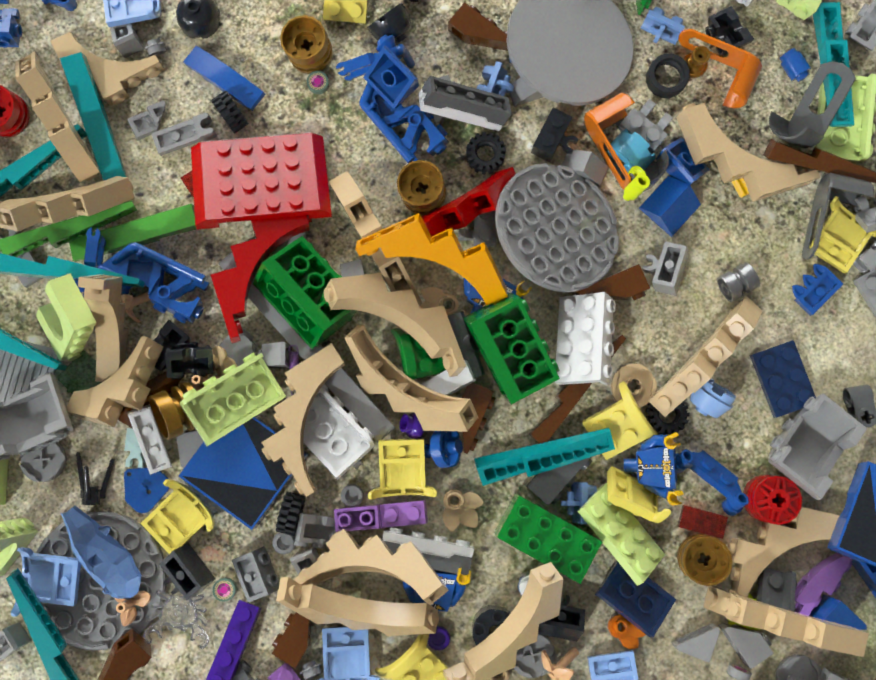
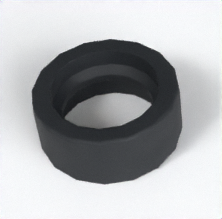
(674, 61)

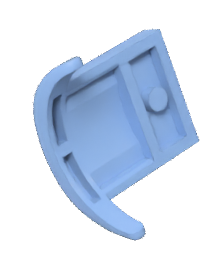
(130, 11)
(50, 577)
(346, 654)
(613, 666)

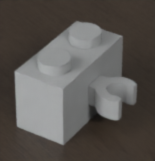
(668, 268)

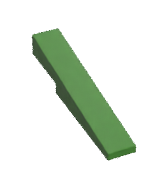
(64, 231)
(141, 231)

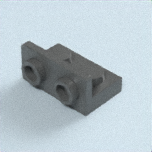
(256, 574)
(777, 588)

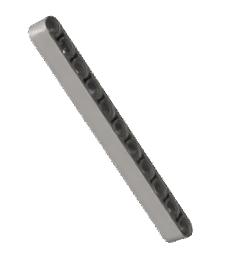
(339, 383)

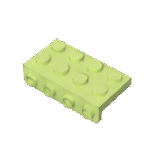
(855, 141)
(232, 398)
(622, 535)

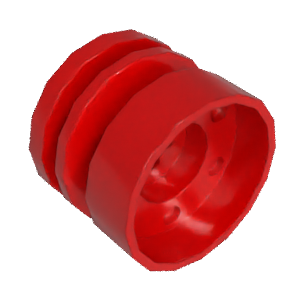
(13, 113)
(760, 493)

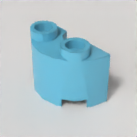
(632, 150)

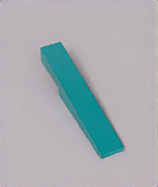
(833, 49)
(93, 115)
(31, 165)
(56, 268)
(20, 348)
(543, 456)
(41, 628)

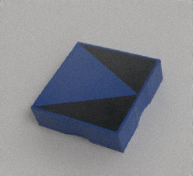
(238, 473)
(856, 526)

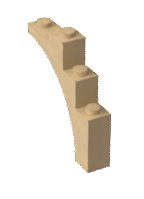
(703, 363)
(404, 394)
(287, 444)
(773, 541)
(375, 556)
(786, 623)

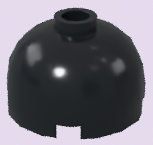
(198, 18)
(394, 22)

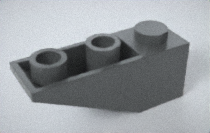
(550, 483)

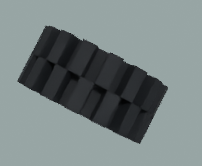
(229, 112)
(485, 140)
(668, 428)
(289, 513)

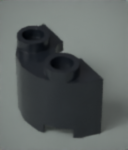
(727, 28)
(168, 337)
(189, 359)
(485, 618)

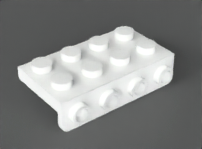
(585, 339)
(335, 434)

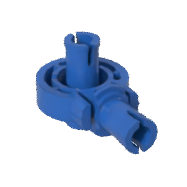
(443, 444)

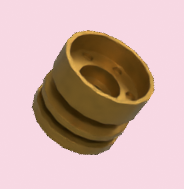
(305, 33)
(421, 175)
(169, 413)
(716, 565)

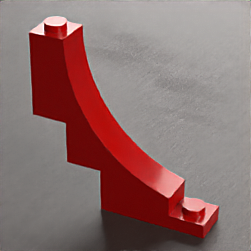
(467, 207)
(234, 284)

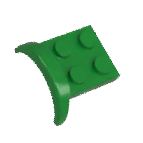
(414, 358)

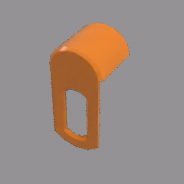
(746, 63)
(600, 119)

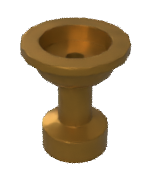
(698, 61)

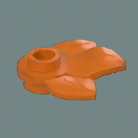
(628, 634)

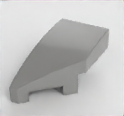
(148, 121)

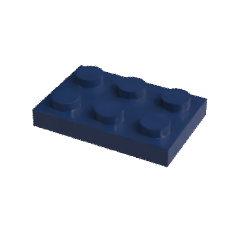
(782, 378)
(641, 604)

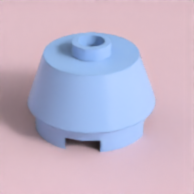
(713, 399)

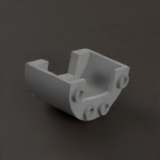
(33, 418)
(814, 443)

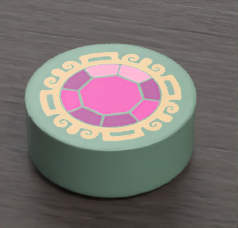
(318, 82)
(224, 589)

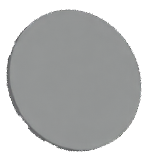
(570, 48)
(556, 227)
(94, 619)

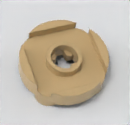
(643, 378)

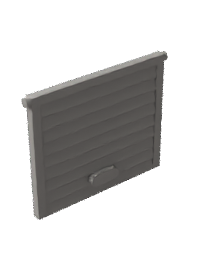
(19, 372)

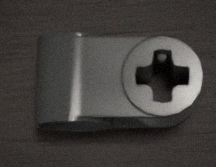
(860, 402)

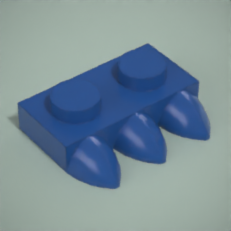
(817, 289)

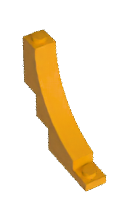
(413, 239)

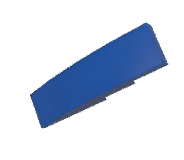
(224, 78)

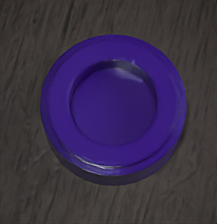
(439, 640)

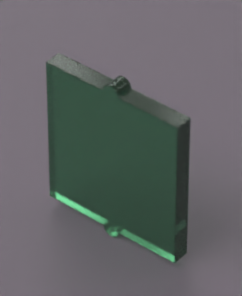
(79, 374)

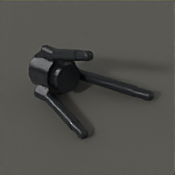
(89, 493)

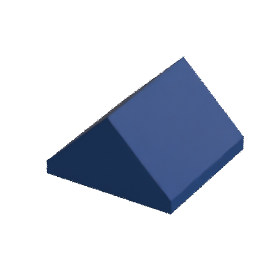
(391, 78)
(681, 163)
(671, 205)
(837, 612)

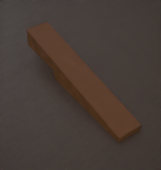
(818, 160)
(568, 398)

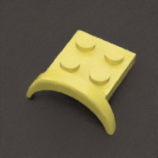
(346, 11)
(841, 238)
(625, 422)
(402, 469)
(629, 494)
(178, 517)
(415, 664)

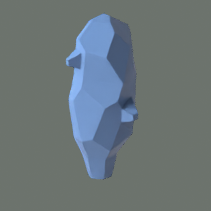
(111, 567)

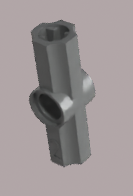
(466, 343)

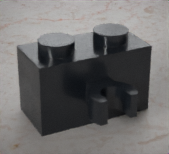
(553, 135)
(186, 572)
(567, 625)

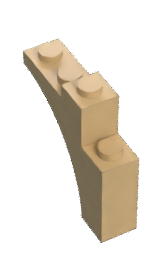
(110, 76)
(122, 389)

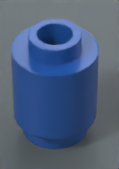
(795, 65)

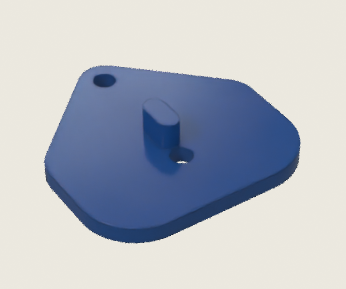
(137, 489)

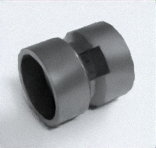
(741, 280)

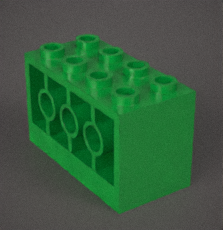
(295, 287)
(497, 349)
(547, 538)

